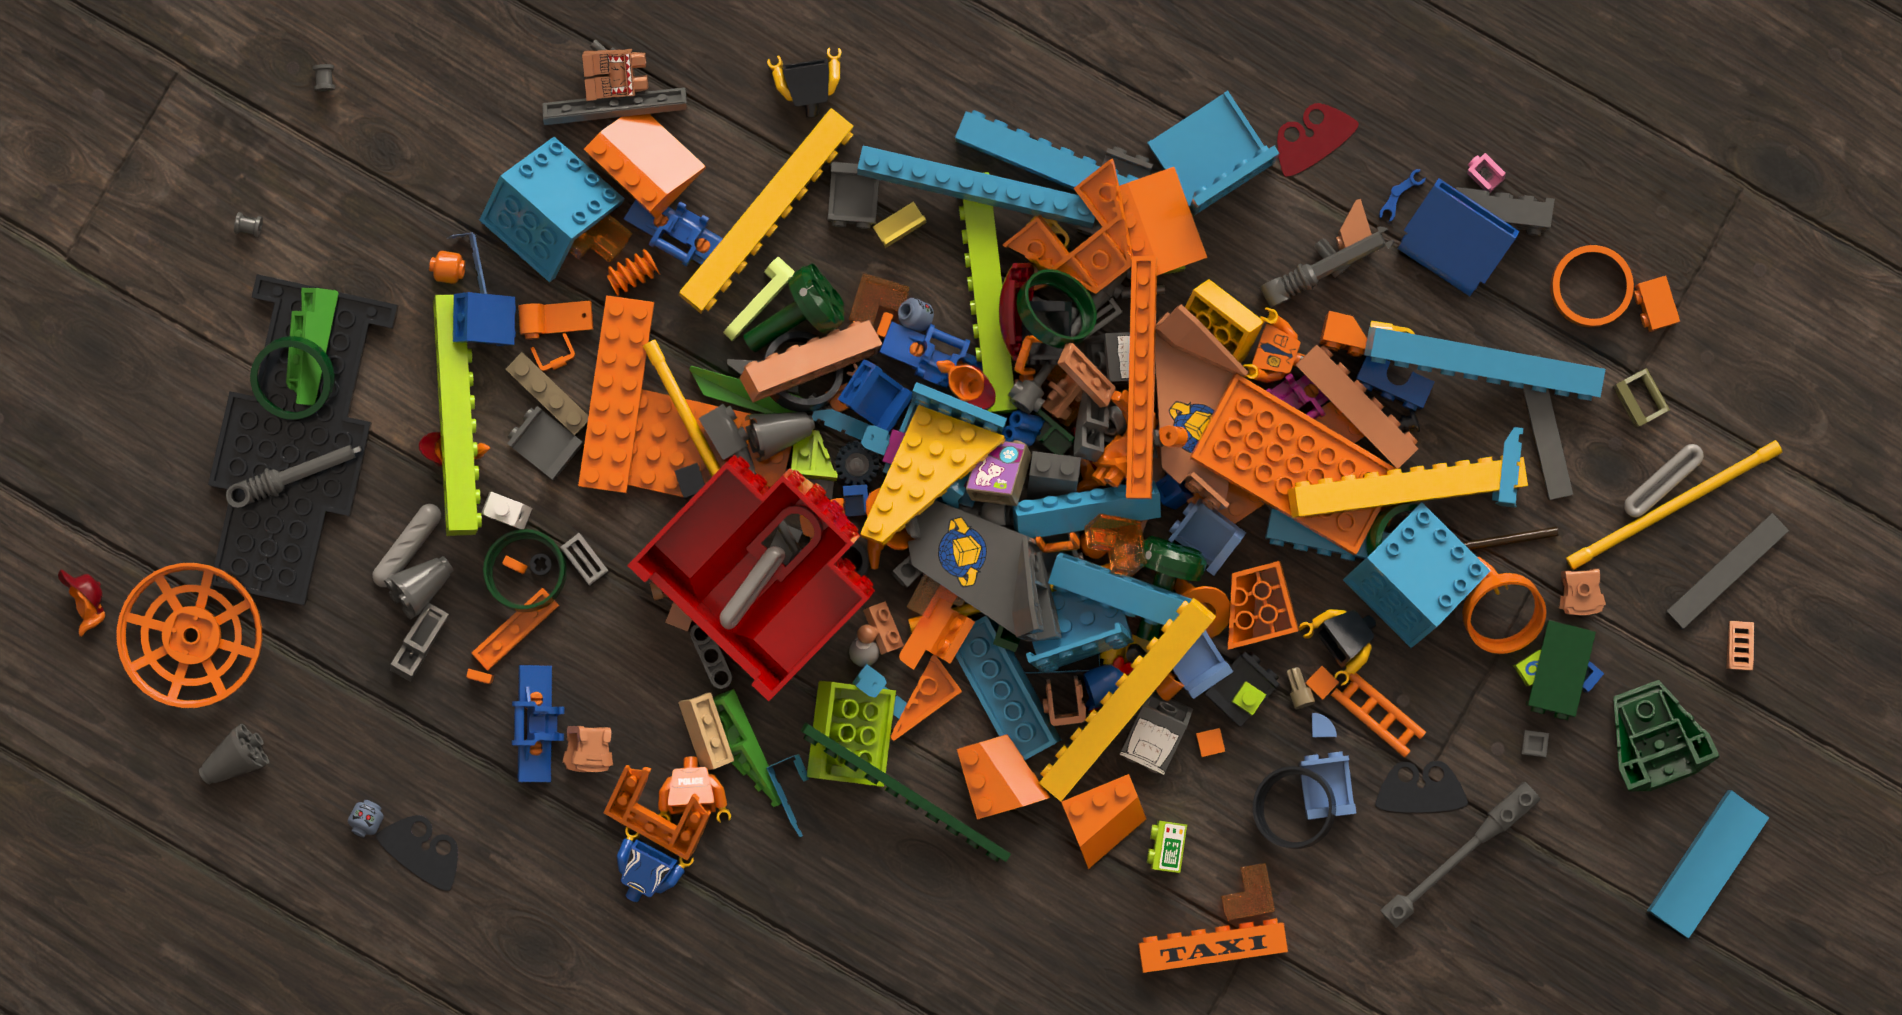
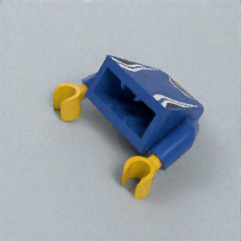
(646, 868)

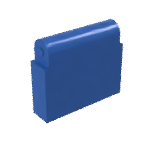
(1456, 238)

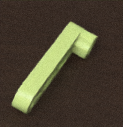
(779, 273)

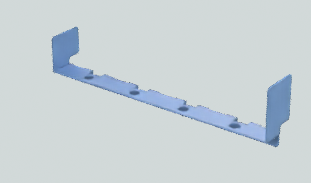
(478, 267)

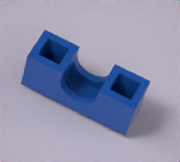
(1412, 393)

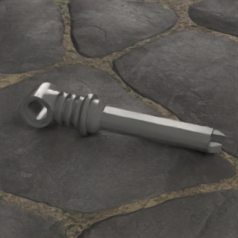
(1307, 276)
(273, 481)

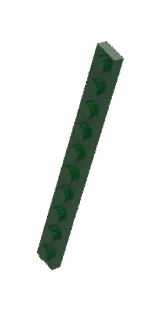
(895, 788)

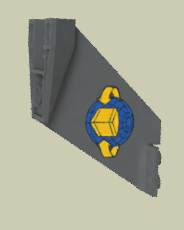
(987, 568)

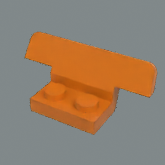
(939, 635)

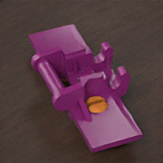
(1300, 393)

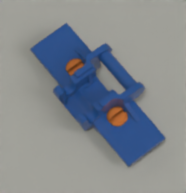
(680, 225)
(919, 353)
(536, 696)

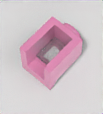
(1485, 172)

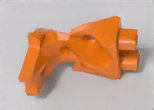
(1113, 462)

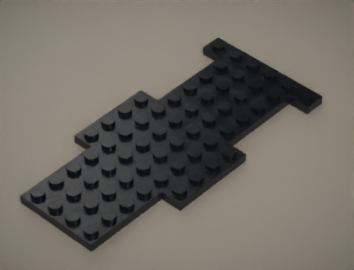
(277, 539)

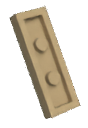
(706, 731)

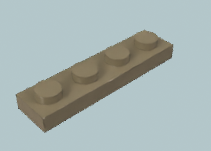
(548, 393)

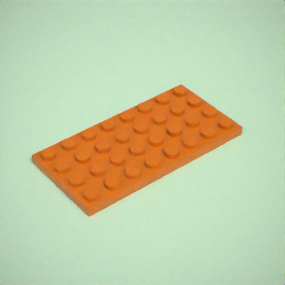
(665, 446)
(1272, 446)

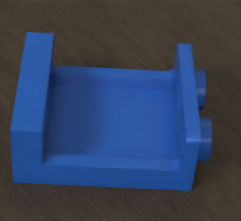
(484, 318)
(875, 396)

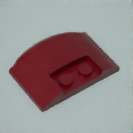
(1009, 318)

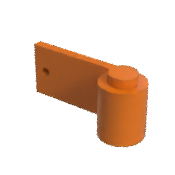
(554, 318)

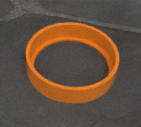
(1562, 307)
(1513, 642)

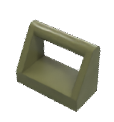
(1630, 404)

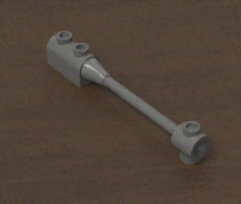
(1028, 394)
(732, 441)
(1499, 820)

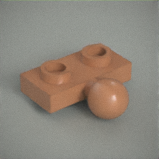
(880, 628)

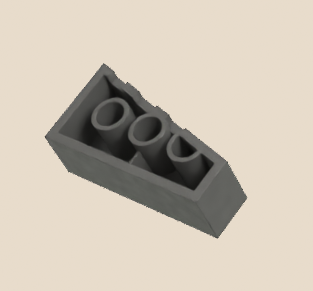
(1520, 213)

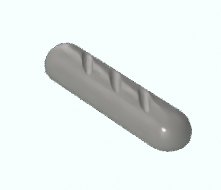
(1663, 480)
(407, 543)
(751, 587)

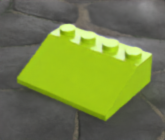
(857, 724)

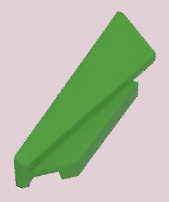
(315, 325)
(733, 392)

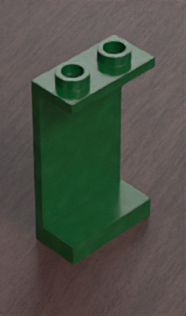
(1561, 670)

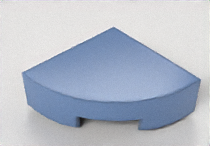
(1322, 726)

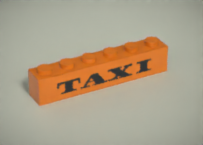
(1213, 946)

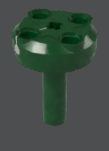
(813, 301)
(1170, 563)

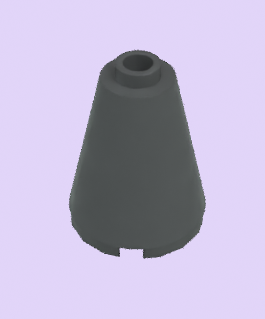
(777, 431)

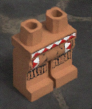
(612, 73)

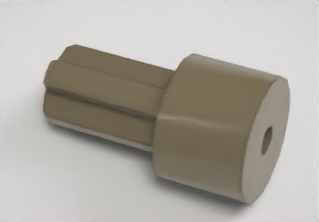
(1301, 695)

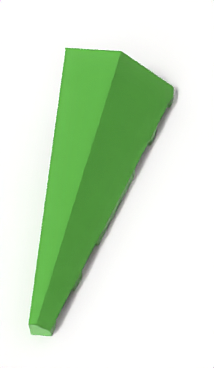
(744, 745)

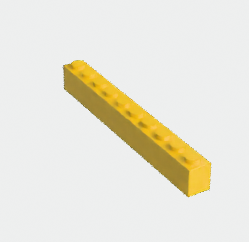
(766, 210)
(1399, 487)
(1127, 699)

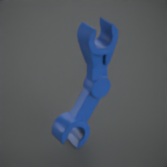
(1396, 192)

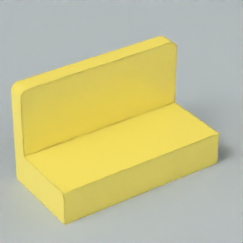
(899, 224)

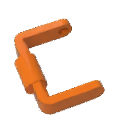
(1023, 356)
(556, 363)
(1074, 544)

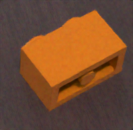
(1656, 304)

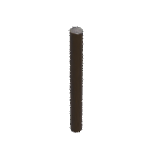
(1511, 538)

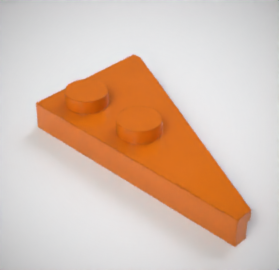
(931, 693)

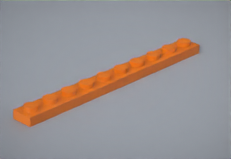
(1141, 377)

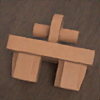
(1061, 397)

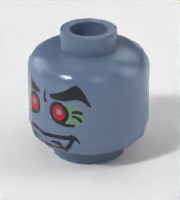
(915, 314)
(365, 818)

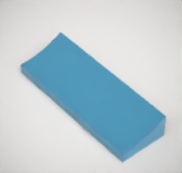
(1005, 690)
(1708, 863)

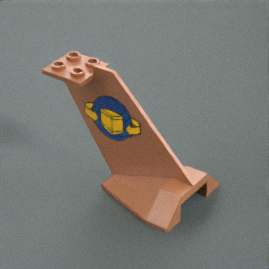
(1190, 382)

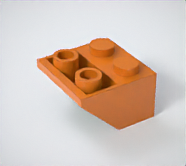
(1343, 333)

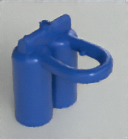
(1023, 427)

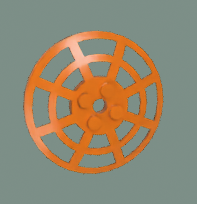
(174, 635)

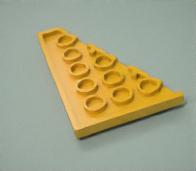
(928, 462)

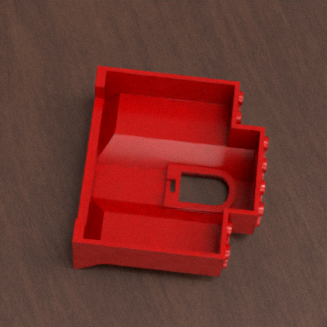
(717, 543)

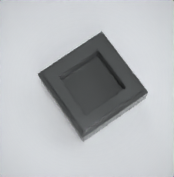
(1535, 743)

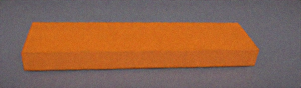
(512, 632)

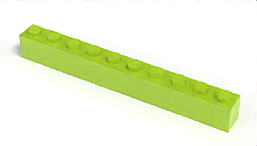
(987, 286)
(456, 424)

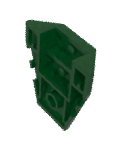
(1658, 739)

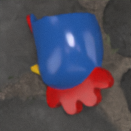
(1102, 680)

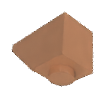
(1354, 227)

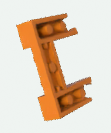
(624, 808)

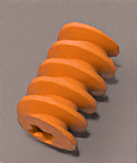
(631, 272)

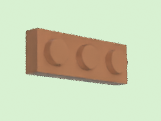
(1086, 375)

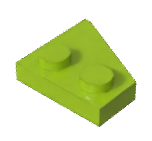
(812, 458)

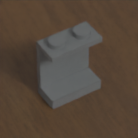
(544, 442)

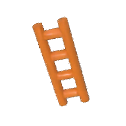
(1379, 728)

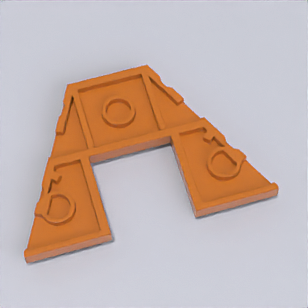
(1103, 254)

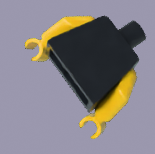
(808, 81)
(1345, 637)

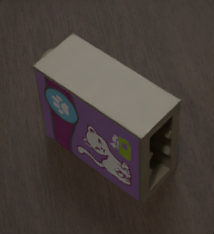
(1000, 475)

